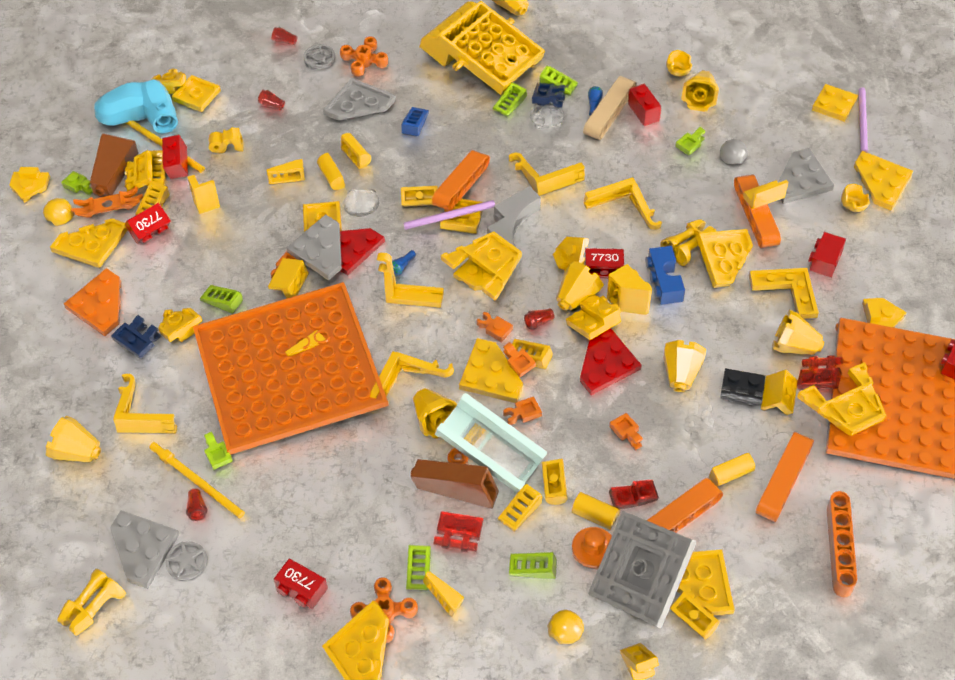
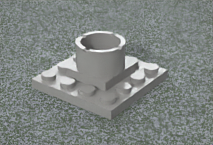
(642, 568)

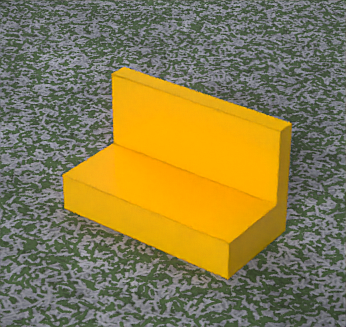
(766, 193)
(203, 194)
(289, 277)
(780, 392)

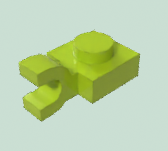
(690, 143)
(76, 182)
(216, 453)

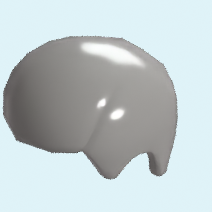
(733, 152)

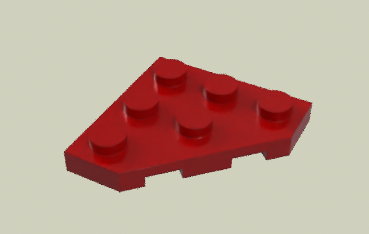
(357, 247)
(607, 362)

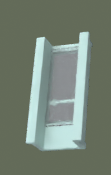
(491, 442)

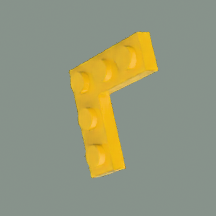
(794, 279)

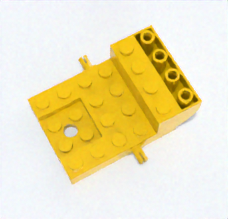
(482, 44)

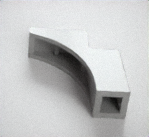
(513, 212)

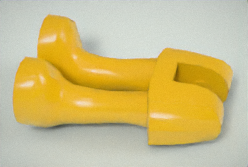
(683, 251)
(80, 618)

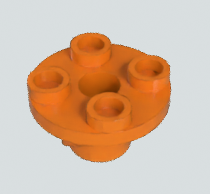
(590, 546)

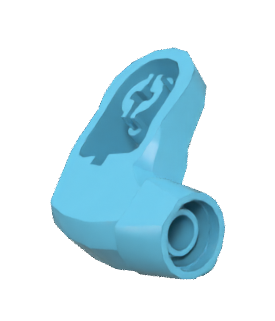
(137, 102)

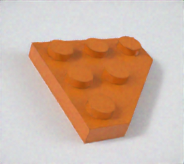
(98, 302)

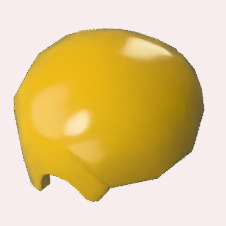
(679, 63)
(854, 198)
(58, 211)
(565, 627)

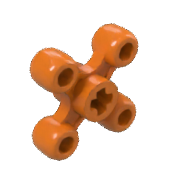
(363, 56)
(385, 603)

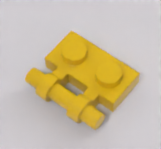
(139, 172)

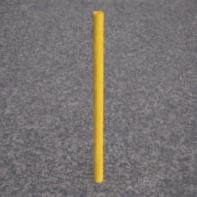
(158, 141)

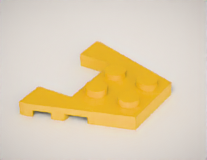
(491, 254)
(852, 410)

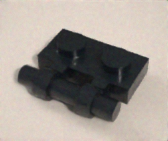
(742, 382)

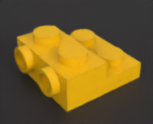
(594, 317)

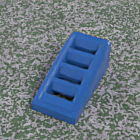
(414, 121)

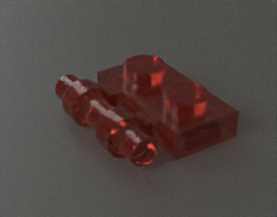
(821, 378)
(461, 527)

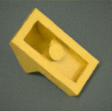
(639, 661)

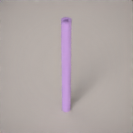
(863, 120)
(450, 214)

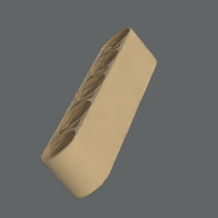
(609, 108)

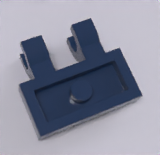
(547, 93)
(131, 338)

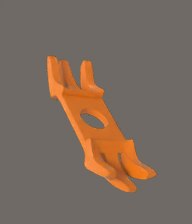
(94, 206)

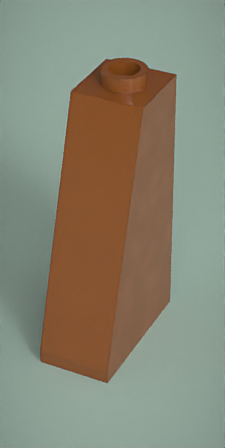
(110, 163)
(456, 481)

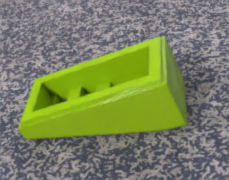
(553, 76)
(512, 89)
(228, 306)
(417, 550)
(533, 572)

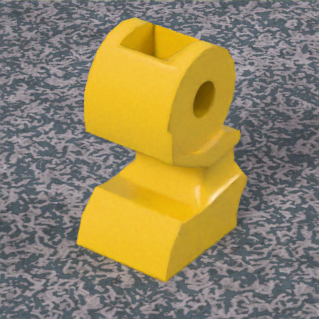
(219, 141)

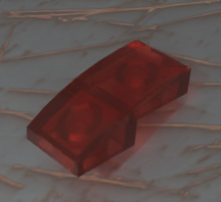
(635, 495)

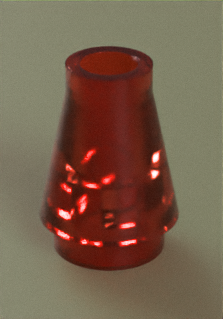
(282, 36)
(268, 99)
(537, 318)
(196, 507)

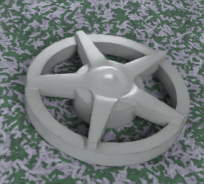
(319, 56)
(186, 560)

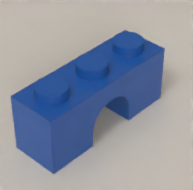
(667, 287)

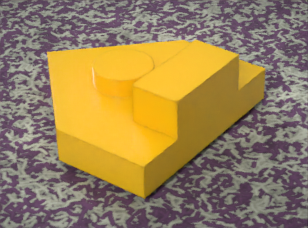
(171, 80)
(29, 182)
(570, 250)
(472, 275)
(882, 312)
(179, 324)

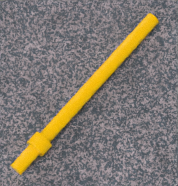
(168, 458)

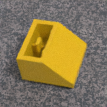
(629, 291)

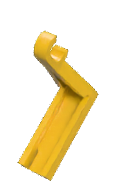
(550, 181)
(619, 190)
(404, 293)
(409, 364)
(139, 422)

